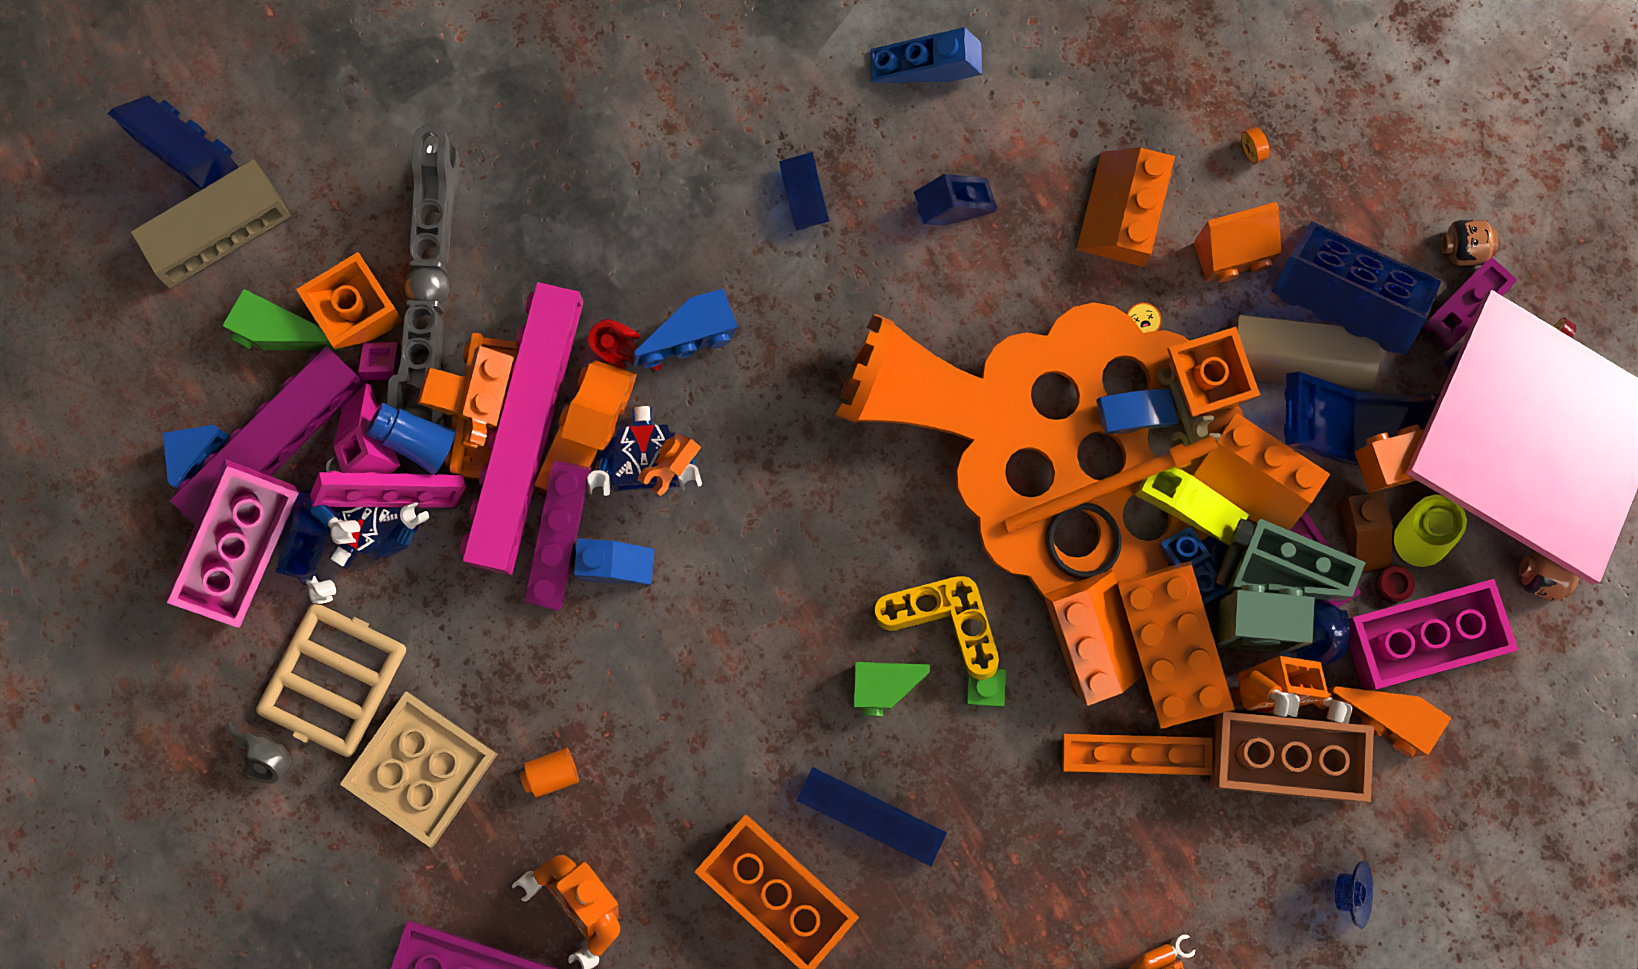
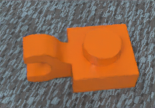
(673, 459)

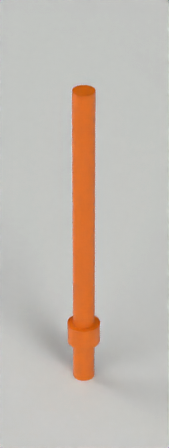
(1178, 456)

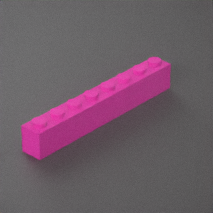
(523, 429)

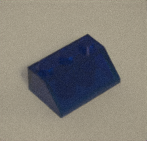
(174, 141)

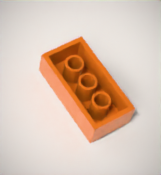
(1176, 645)
(776, 894)

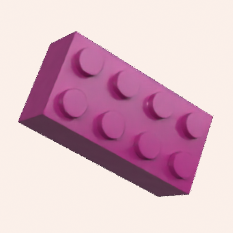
(231, 543)
(1430, 635)

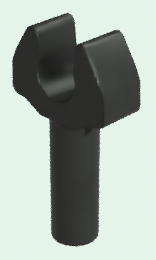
(1239, 542)

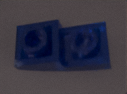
(804, 191)

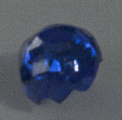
(1330, 635)

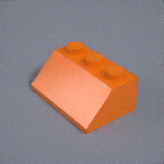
(1126, 204)
(1261, 474)
(1095, 637)

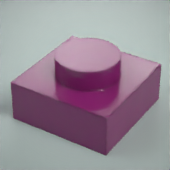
(379, 360)

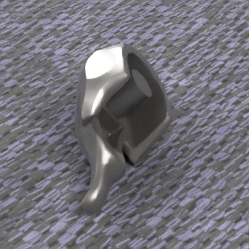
(266, 759)

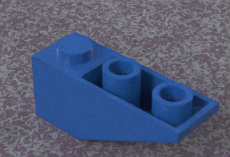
(930, 58)
(696, 324)

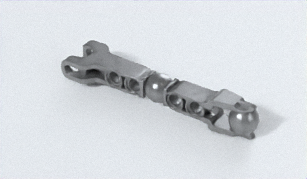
(426, 285)

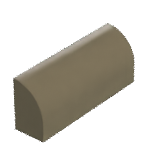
(210, 224)
(1311, 348)

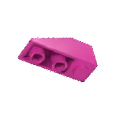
(352, 445)

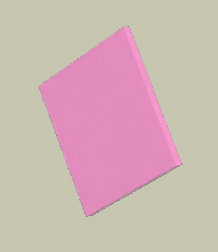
(1535, 438)

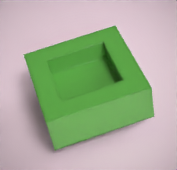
(987, 692)

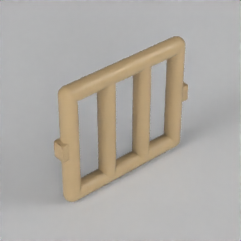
(300, 644)

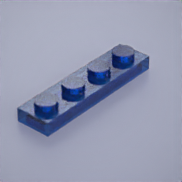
(871, 816)

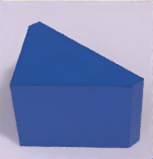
(189, 449)

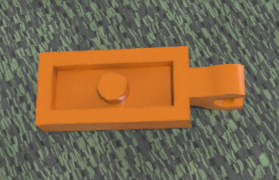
(484, 394)

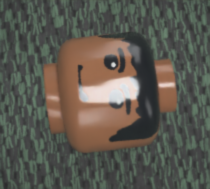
(1469, 242)
(1546, 578)

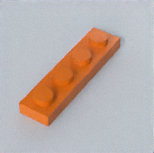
(1137, 754)

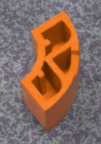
(597, 405)

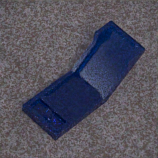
(1338, 420)

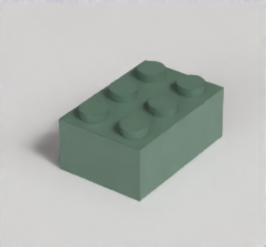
(1263, 620)

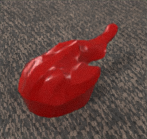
(614, 342)

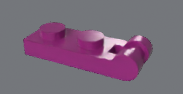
(1466, 300)

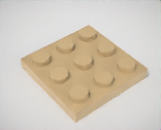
(418, 769)

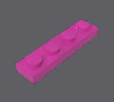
(387, 490)

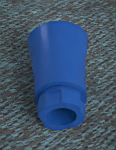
(412, 436)

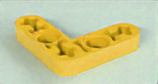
(945, 607)

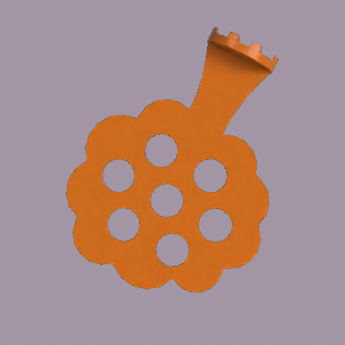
(911, 386)

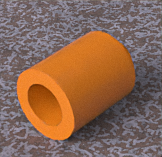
(549, 773)

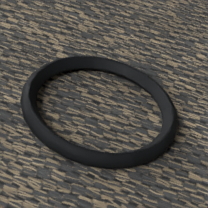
(1082, 574)

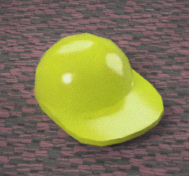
(1430, 530)

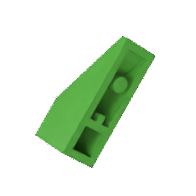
(272, 327)

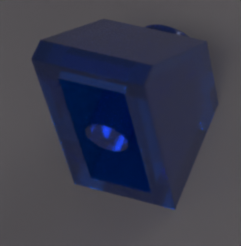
(954, 199)

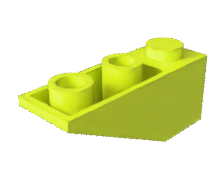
(1192, 503)

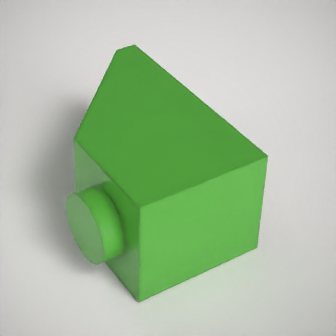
(884, 685)

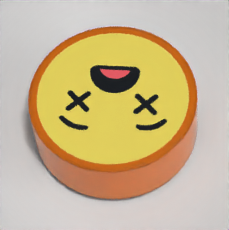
(1255, 145)
(1145, 316)

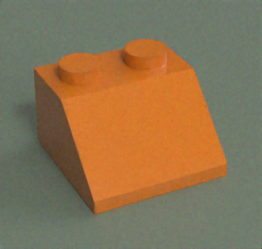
(1239, 243)
(349, 303)
(1213, 373)

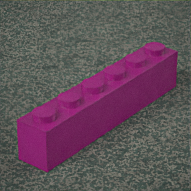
(277, 427)

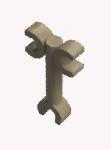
(1194, 427)

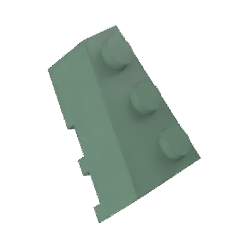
(1291, 561)

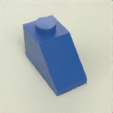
(613, 562)

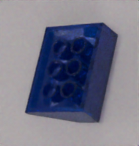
(1357, 288)

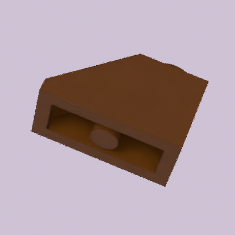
(1367, 529)

